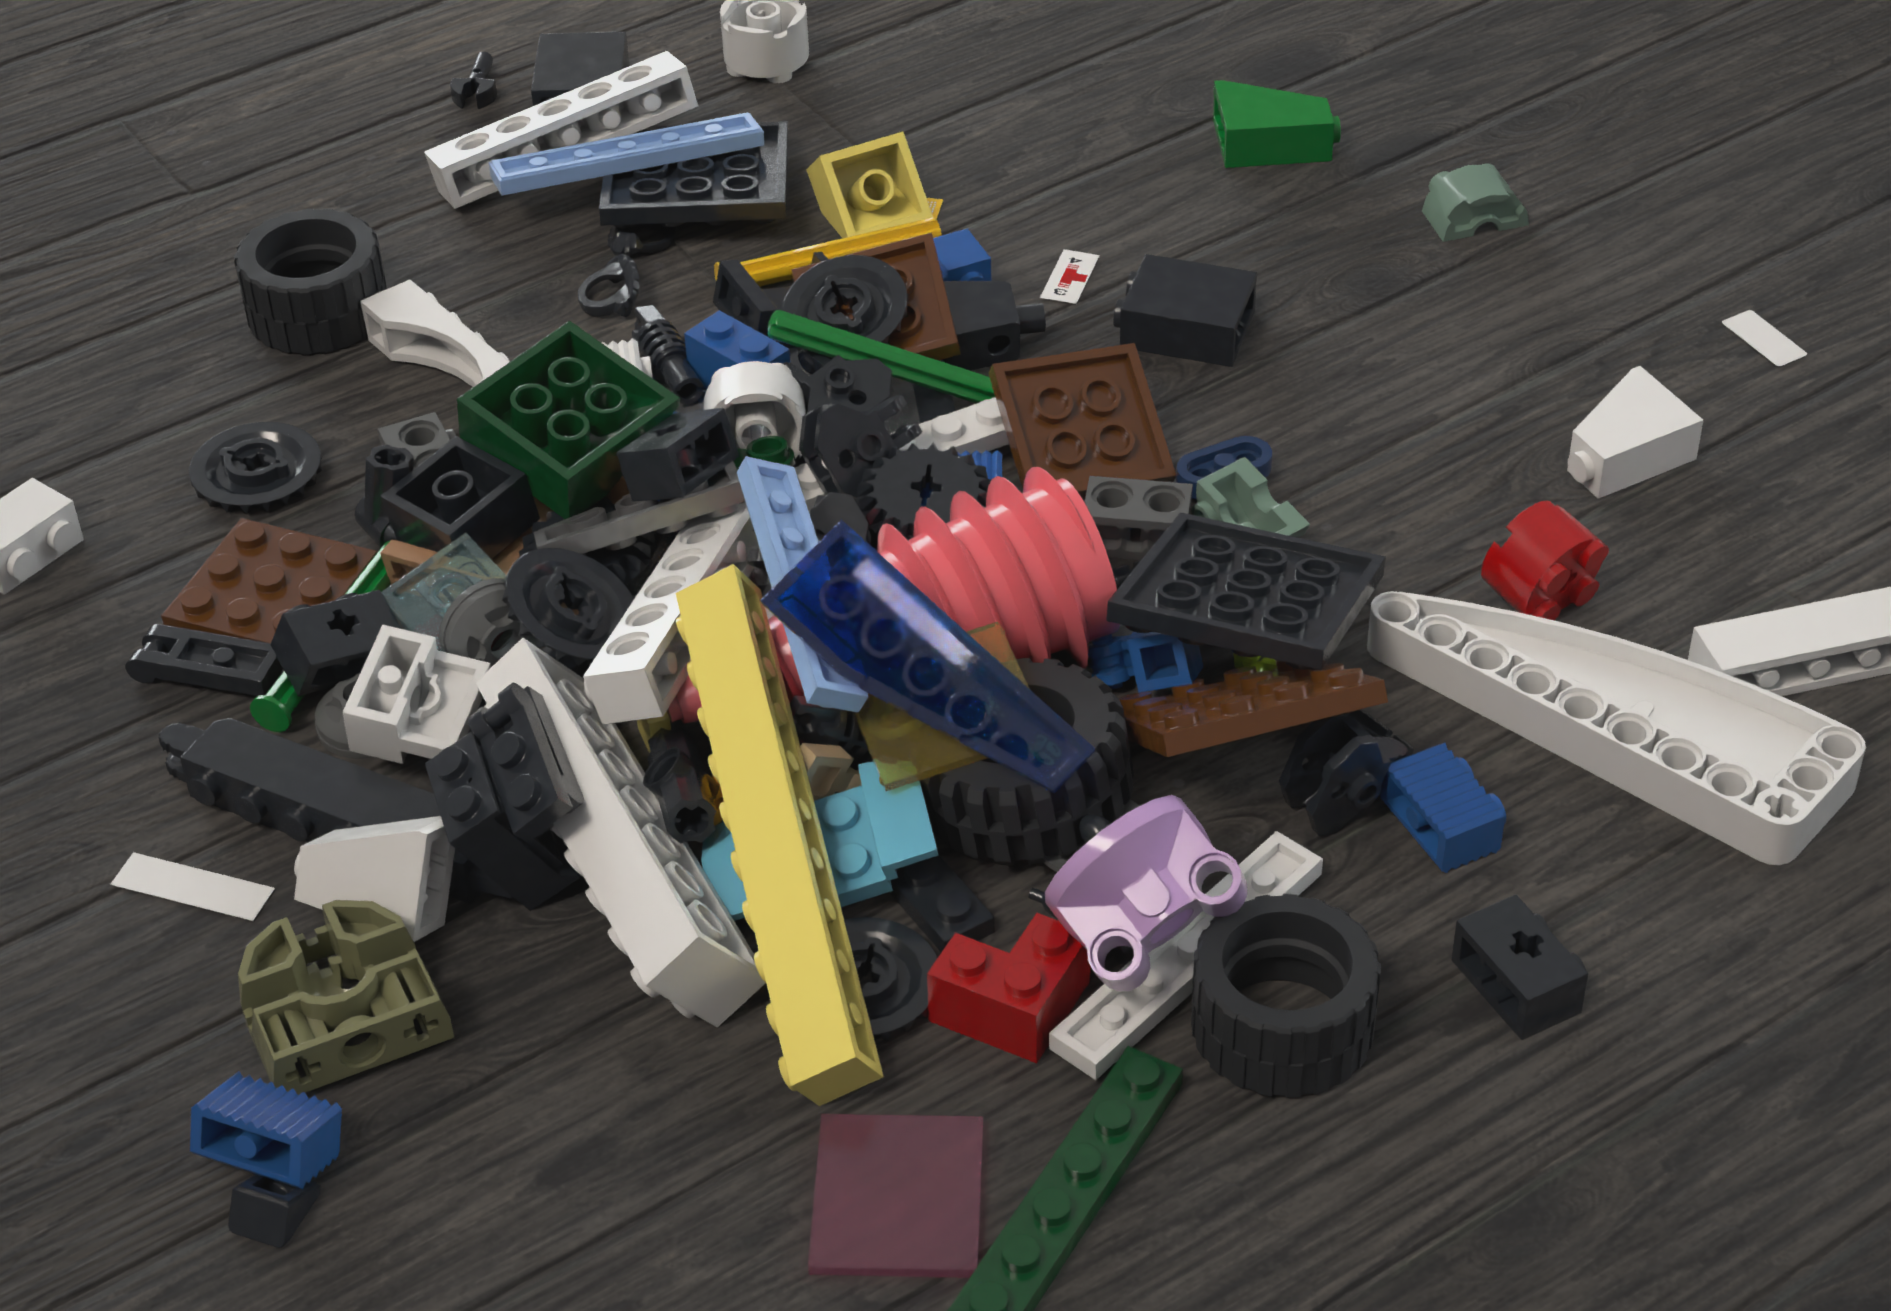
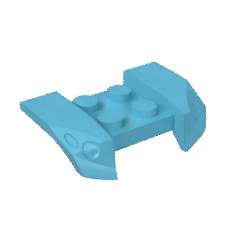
(864, 835)

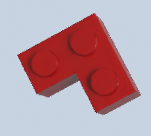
(1013, 995)

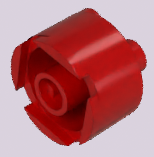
(1545, 562)

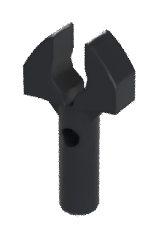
(476, 83)

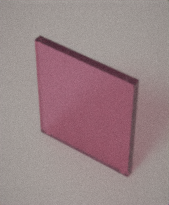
(897, 1196)

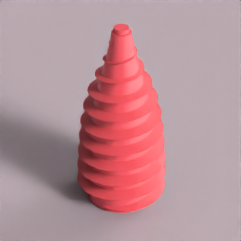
(1017, 561)

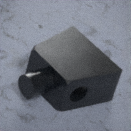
(989, 322)

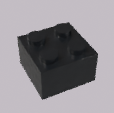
(459, 494)

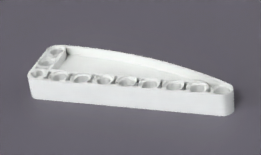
(1636, 716)

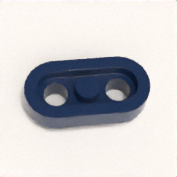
(1217, 456)

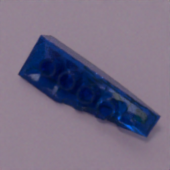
(918, 659)

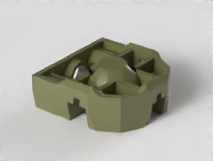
(311, 1016)

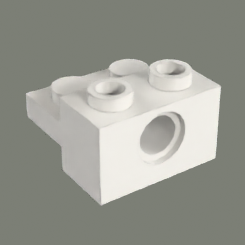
(411, 697)

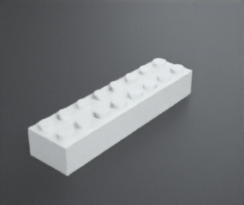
(636, 872)

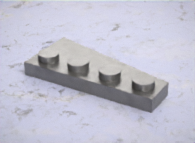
(620, 527)

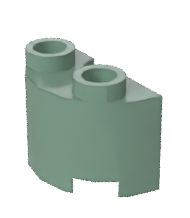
(1470, 197)
(1242, 498)

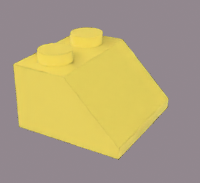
(869, 186)

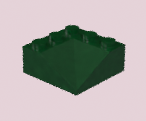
(564, 416)

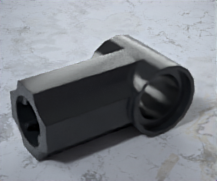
(383, 470)

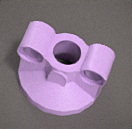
(1141, 886)

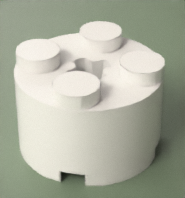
(764, 38)
(758, 402)

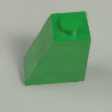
(1272, 126)

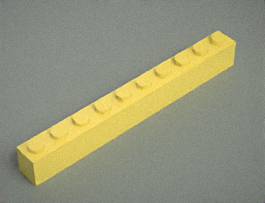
(776, 840)

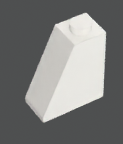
(1633, 436)
(392, 864)

